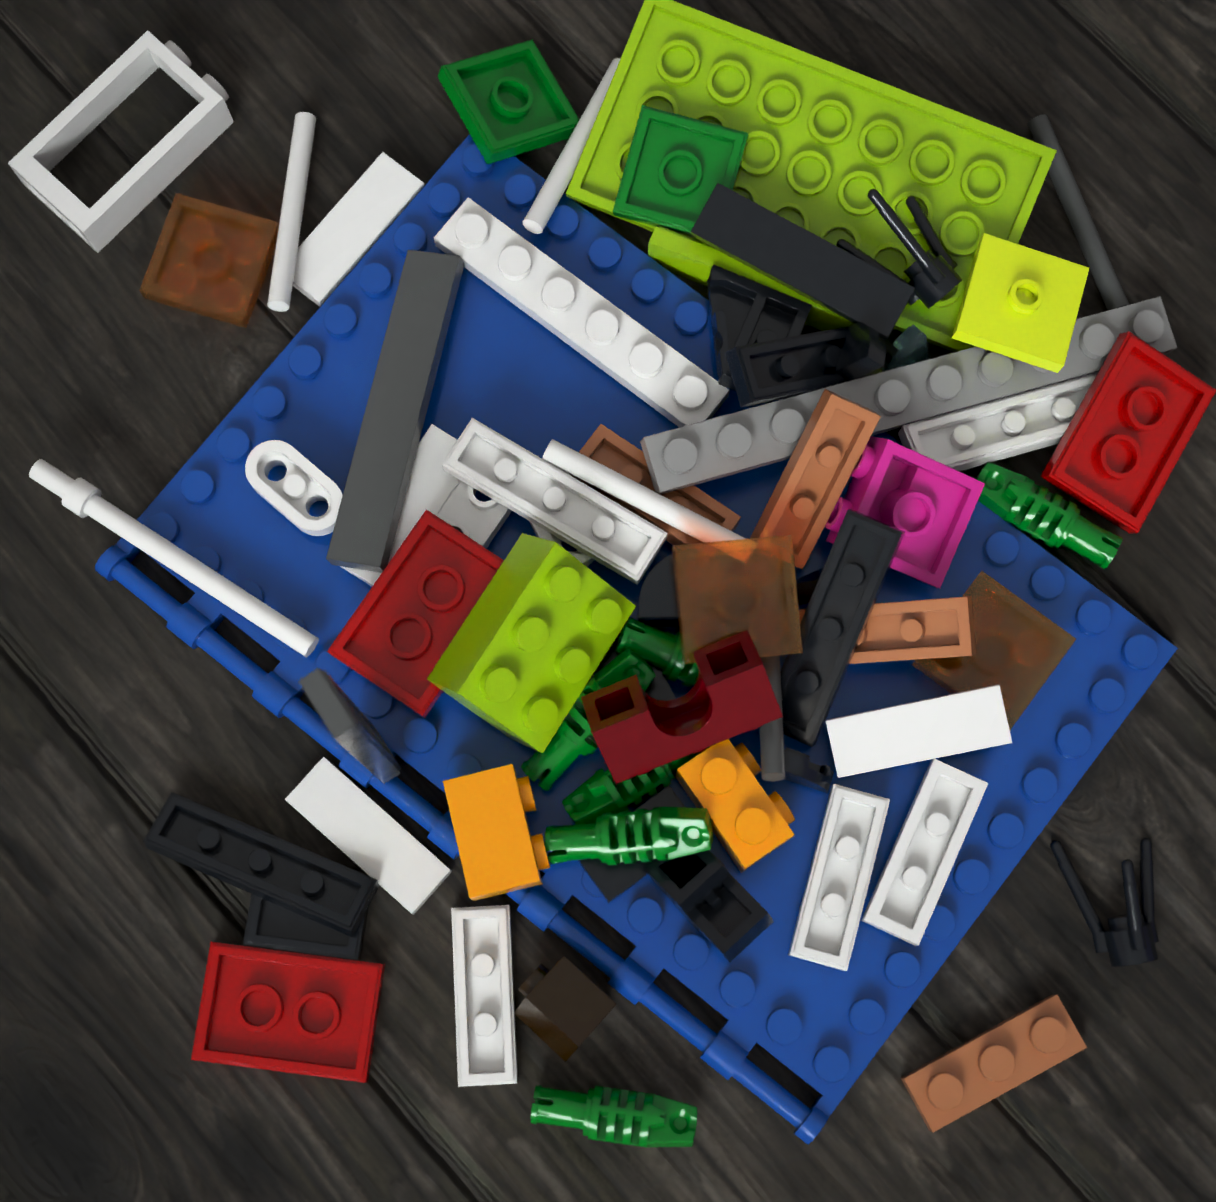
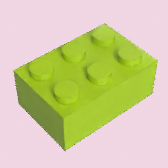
(532, 641)

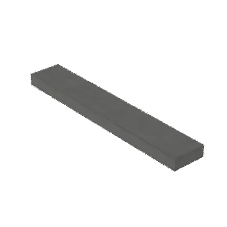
(395, 411)
(350, 725)

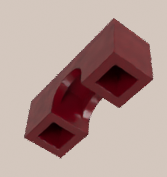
(645, 733)

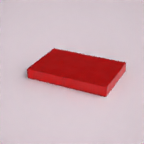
(1128, 433)
(416, 611)
(288, 1012)

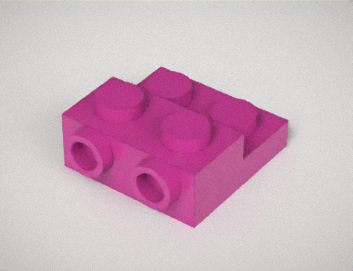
(916, 497)

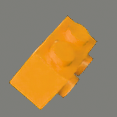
(738, 807)
(494, 831)

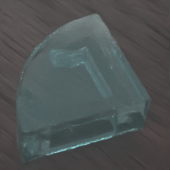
(911, 347)

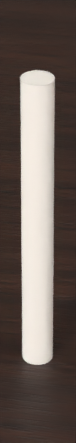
(567, 161)
(291, 212)
(636, 494)

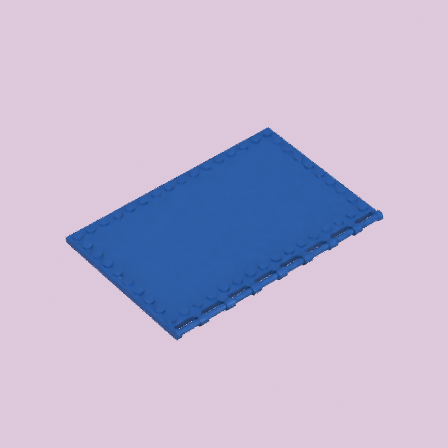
(540, 389)

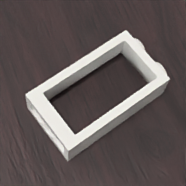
(154, 171)

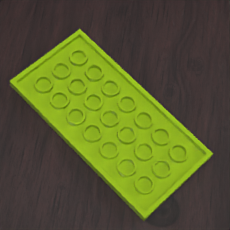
(820, 146)

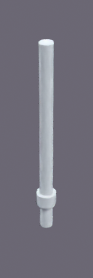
(86, 501)

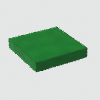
(509, 101)
(676, 168)

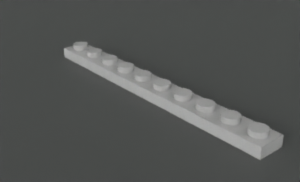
(898, 395)

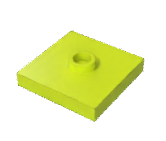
(1020, 303)

